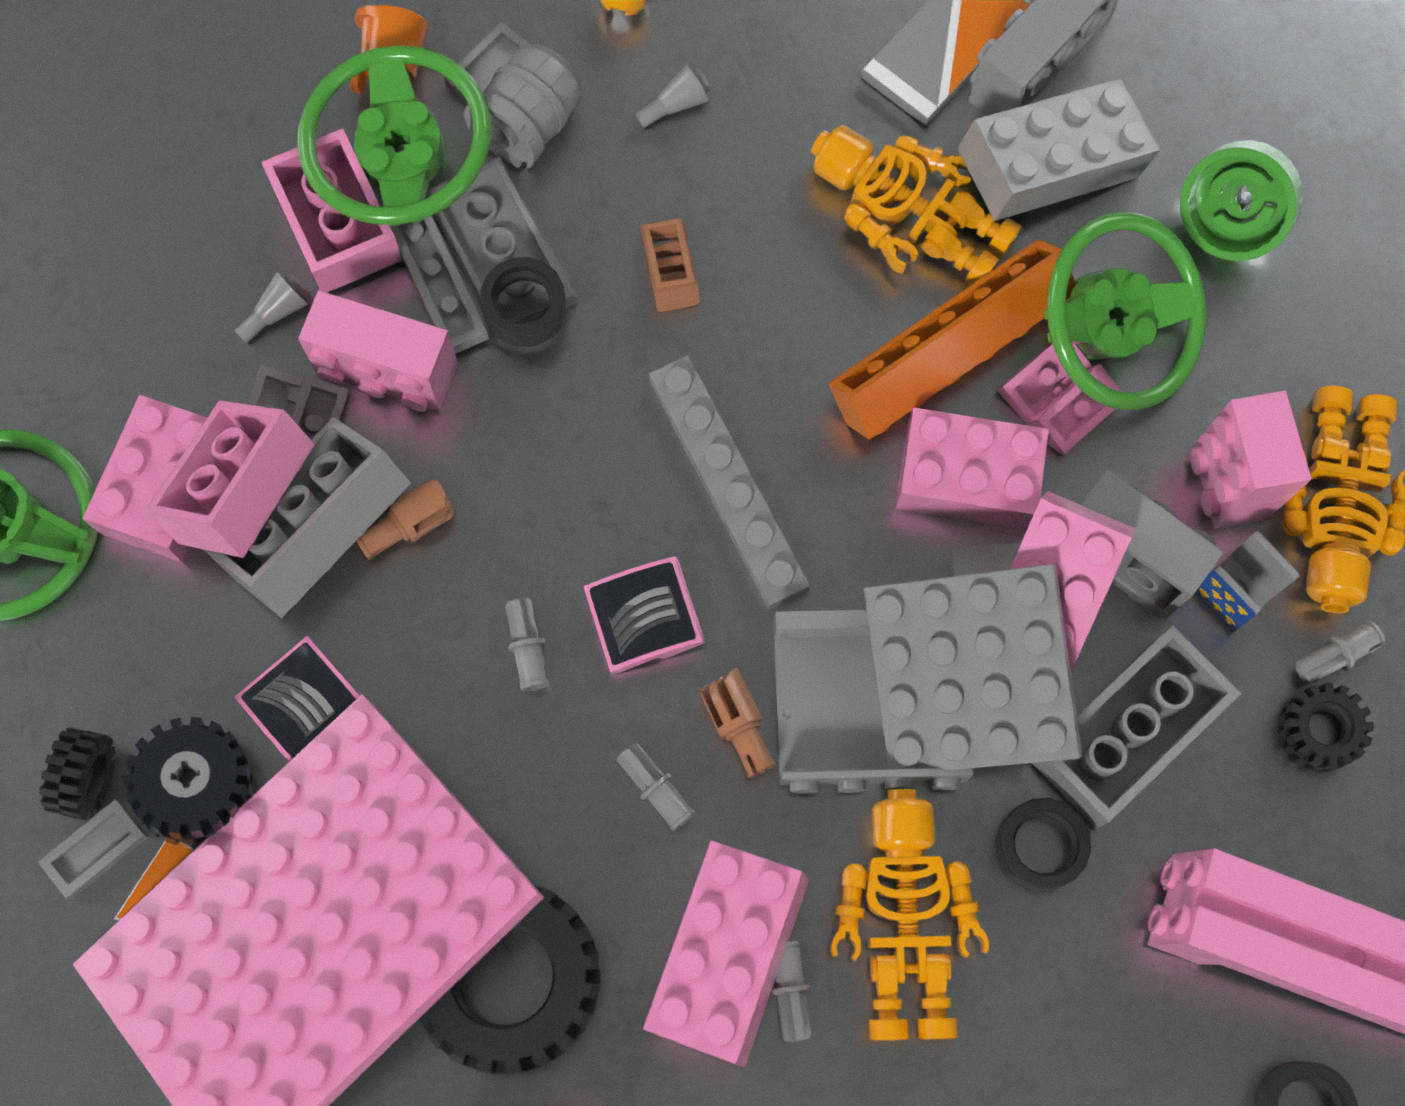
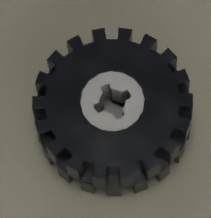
(197, 803)

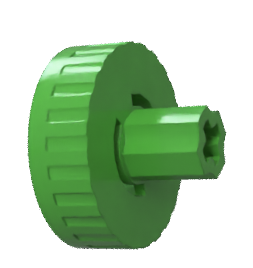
(1269, 179)

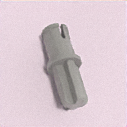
(526, 645)
(1340, 652)
(655, 786)
(792, 995)

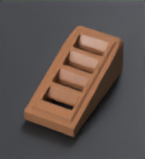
(677, 289)

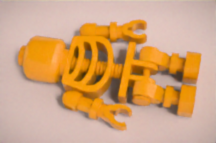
(848, 161)
(1341, 568)
(904, 830)

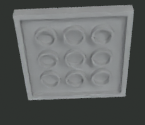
(973, 670)

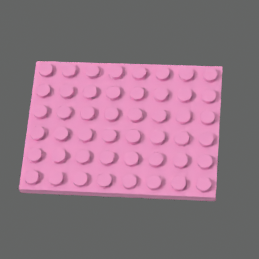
(308, 926)

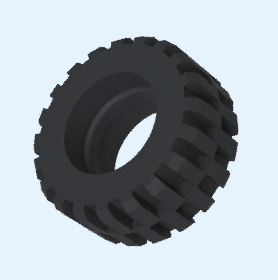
(548, 1031)

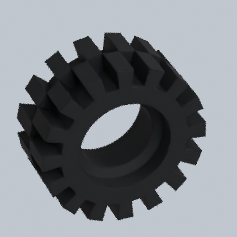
(1344, 708)
(77, 773)

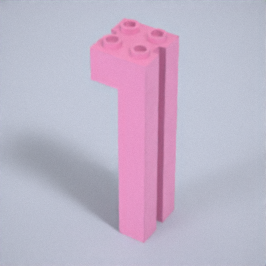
(1282, 933)

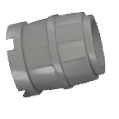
(529, 104)

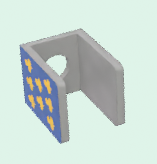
(1261, 572)

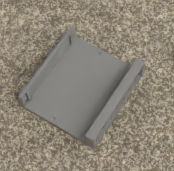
(832, 708)

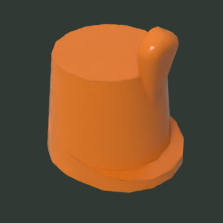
(388, 27)

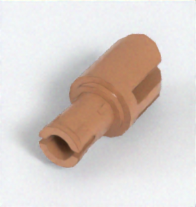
(408, 518)
(738, 720)

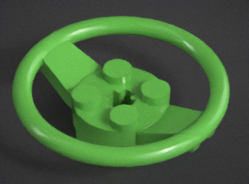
(395, 121)
(1119, 311)
(36, 531)

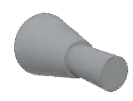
(683, 92)
(279, 300)

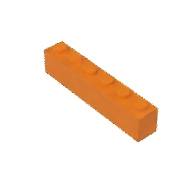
(947, 342)

